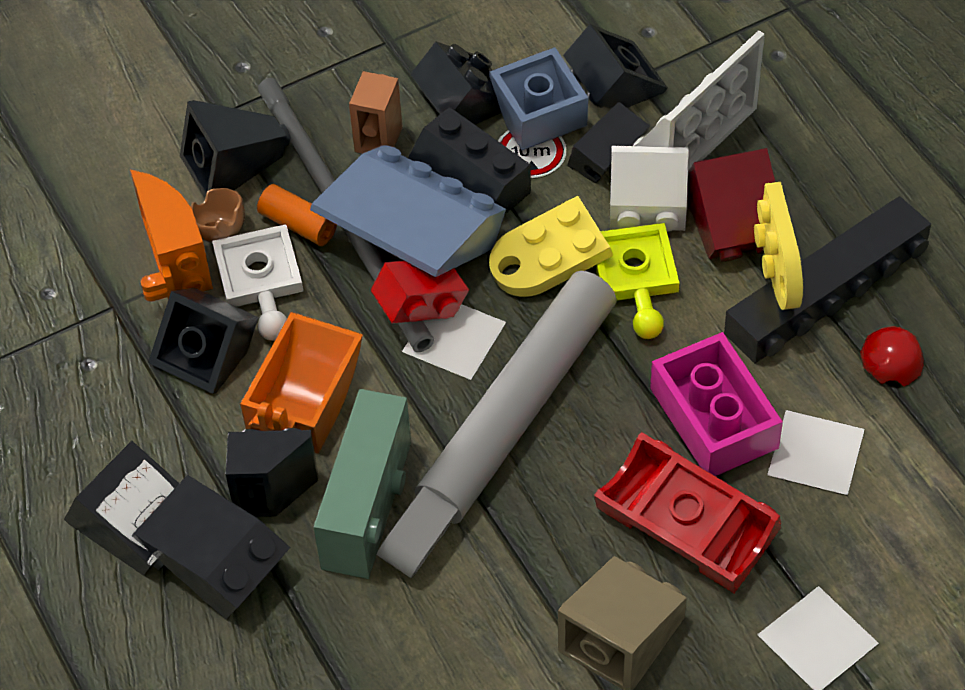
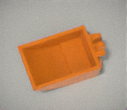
(173, 239)
(303, 379)

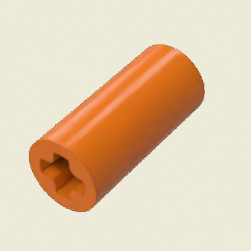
(295, 212)

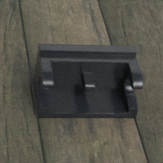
(594, 149)

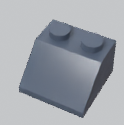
(539, 98)

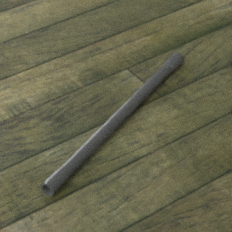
(279, 105)

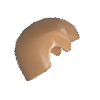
(220, 214)

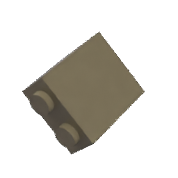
(619, 622)

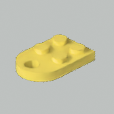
(780, 247)
(548, 250)

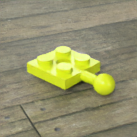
(651, 278)

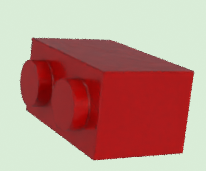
(415, 295)

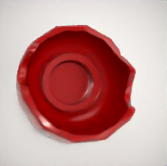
(892, 355)

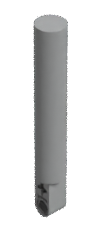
(499, 420)

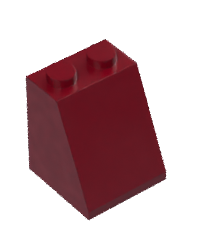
(725, 200)

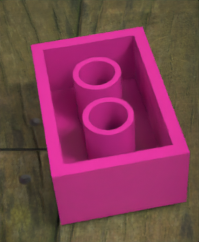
(715, 405)

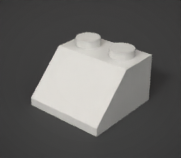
(648, 187)

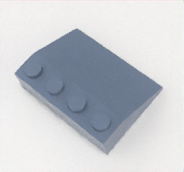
(411, 211)

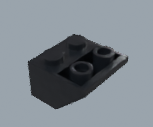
(458, 81)
(269, 469)

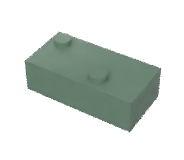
(363, 484)

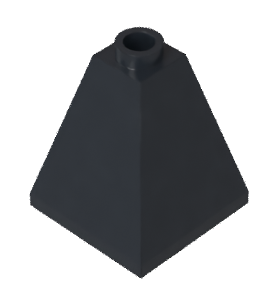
(229, 144)

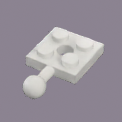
(249, 286)

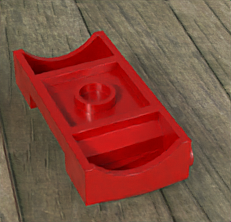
(689, 511)

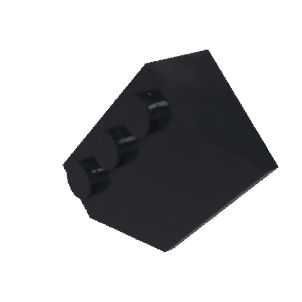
(473, 157)

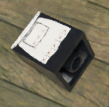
(119, 503)

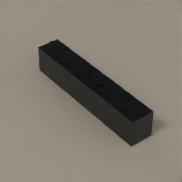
(830, 279)

